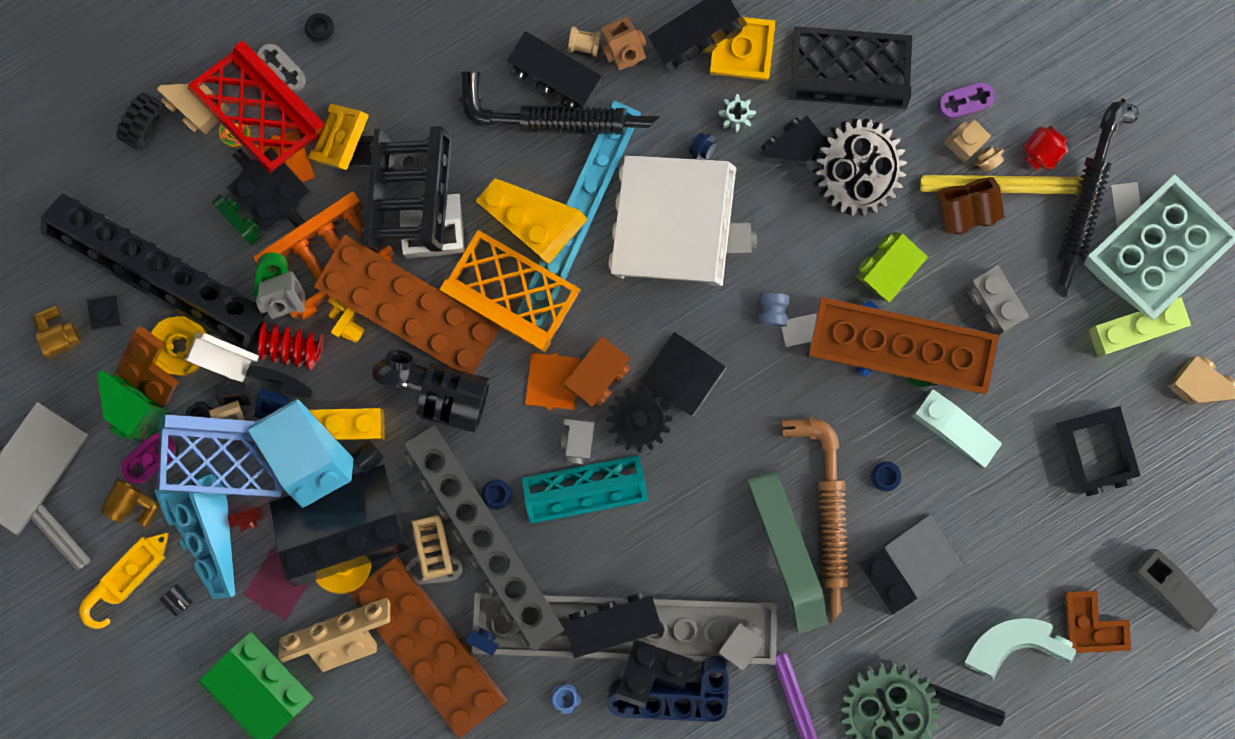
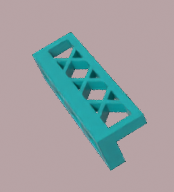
(585, 494)

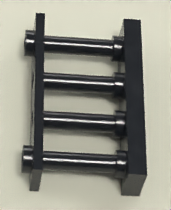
(433, 201)

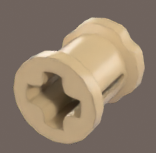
(584, 42)

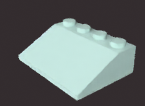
(1161, 248)

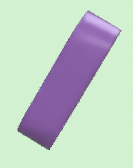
(963, 94)

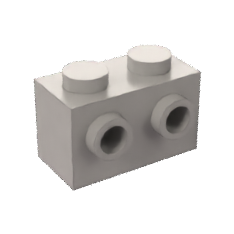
(997, 300)

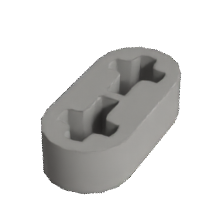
(286, 64)
(457, 573)

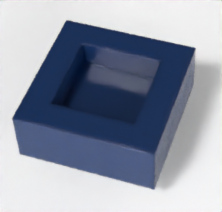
(269, 402)
(483, 640)

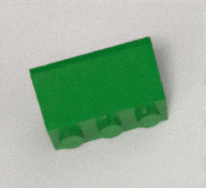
(127, 408)
(255, 689)

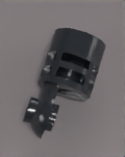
(436, 390)

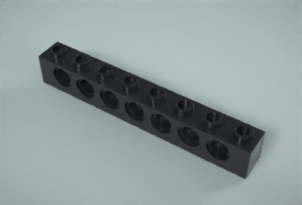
(82, 232)

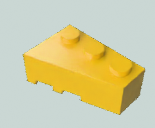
(532, 218)

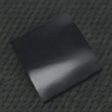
(683, 374)

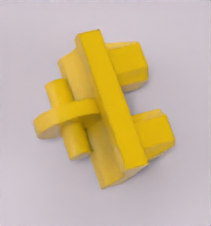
(345, 326)

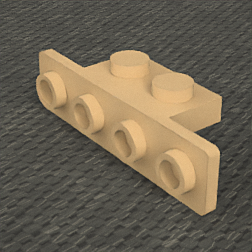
(338, 638)

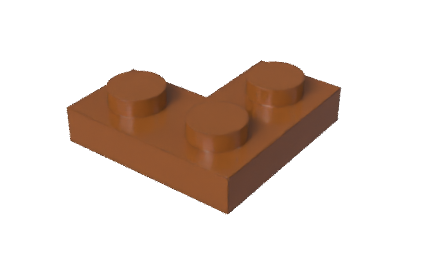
(140, 370)
(1087, 631)

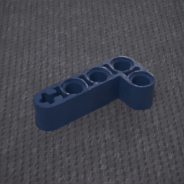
(667, 707)

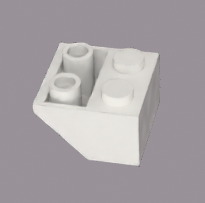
(453, 231)

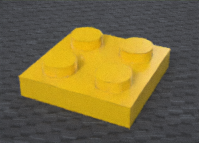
(747, 53)

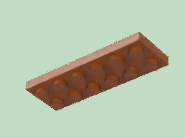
(406, 306)
(903, 346)
(431, 649)

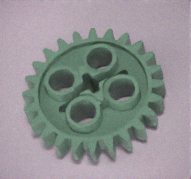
(915, 700)

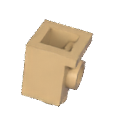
(967, 140)

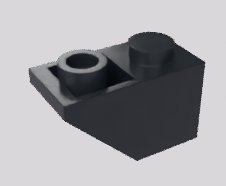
(795, 146)

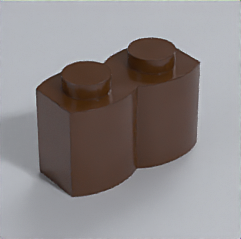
(970, 205)

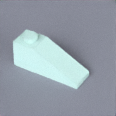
(956, 427)

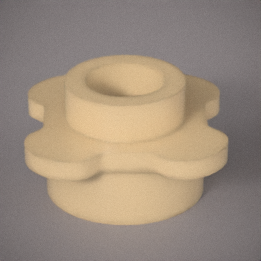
(989, 158)

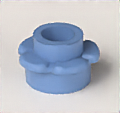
(565, 706)

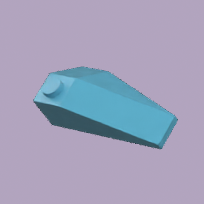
(204, 531)

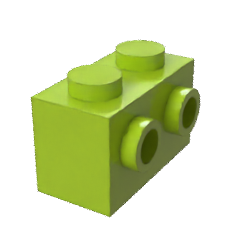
(891, 266)

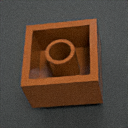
(596, 373)

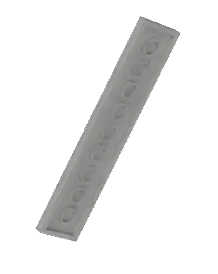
(688, 626)

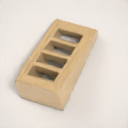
(427, 524)

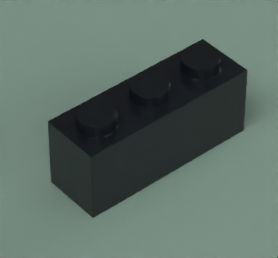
(697, 32)
(553, 72)
(612, 624)

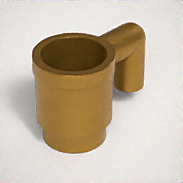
(57, 338)
(122, 501)

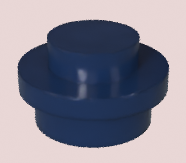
(702, 146)
(886, 476)
(496, 494)

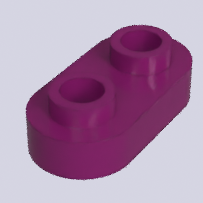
(148, 457)

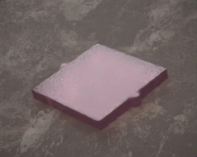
(271, 588)

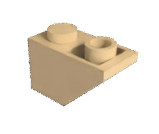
(196, 114)
(1200, 383)

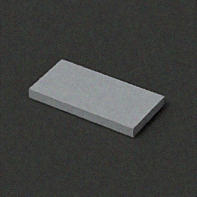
(34, 464)

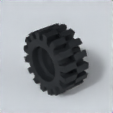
(141, 121)

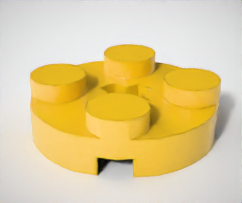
(169, 330)

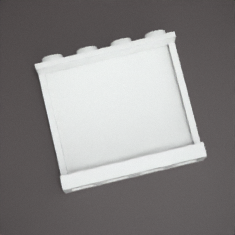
(672, 219)

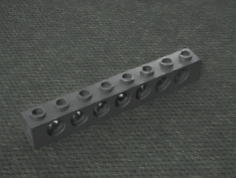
(431, 444)

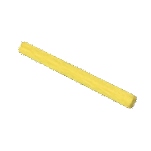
(1007, 184)

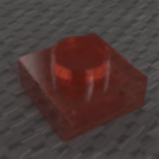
(246, 519)

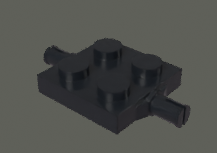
(269, 195)

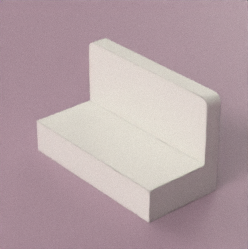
(220, 356)

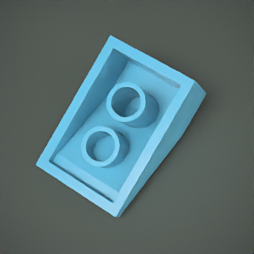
(302, 453)

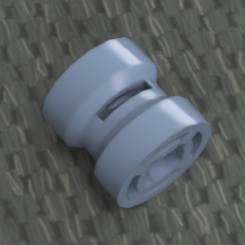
(773, 309)

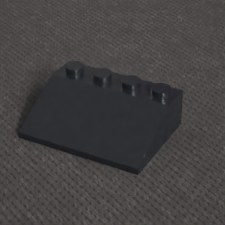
(340, 529)

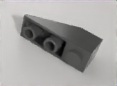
(1173, 588)

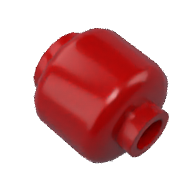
(1045, 148)

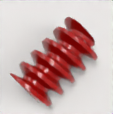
(289, 347)

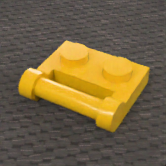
(339, 137)

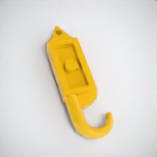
(125, 577)

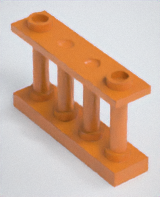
(322, 225)

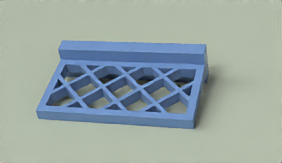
(215, 430)

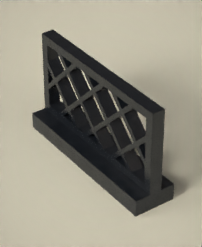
(855, 90)

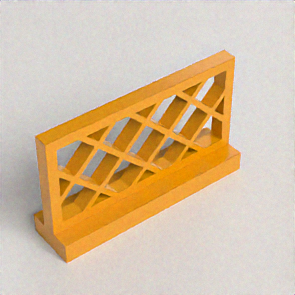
(495, 312)

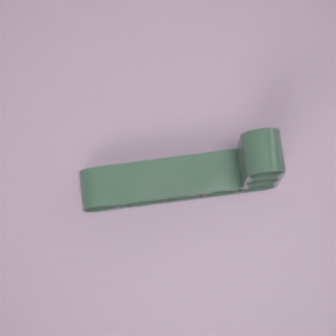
(789, 551)

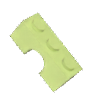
(1137, 328)

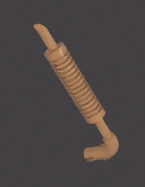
(831, 507)

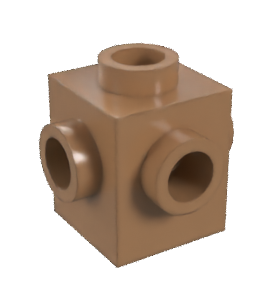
(623, 43)

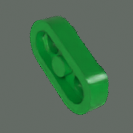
(268, 267)

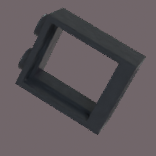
(1073, 457)

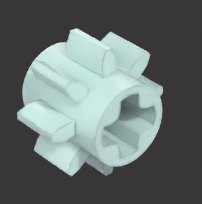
(743, 109)

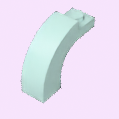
(1013, 635)

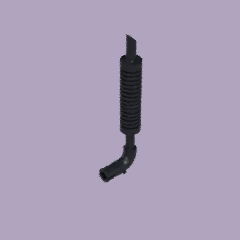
(549, 119)
(1090, 193)

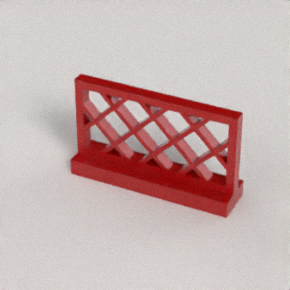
(272, 88)

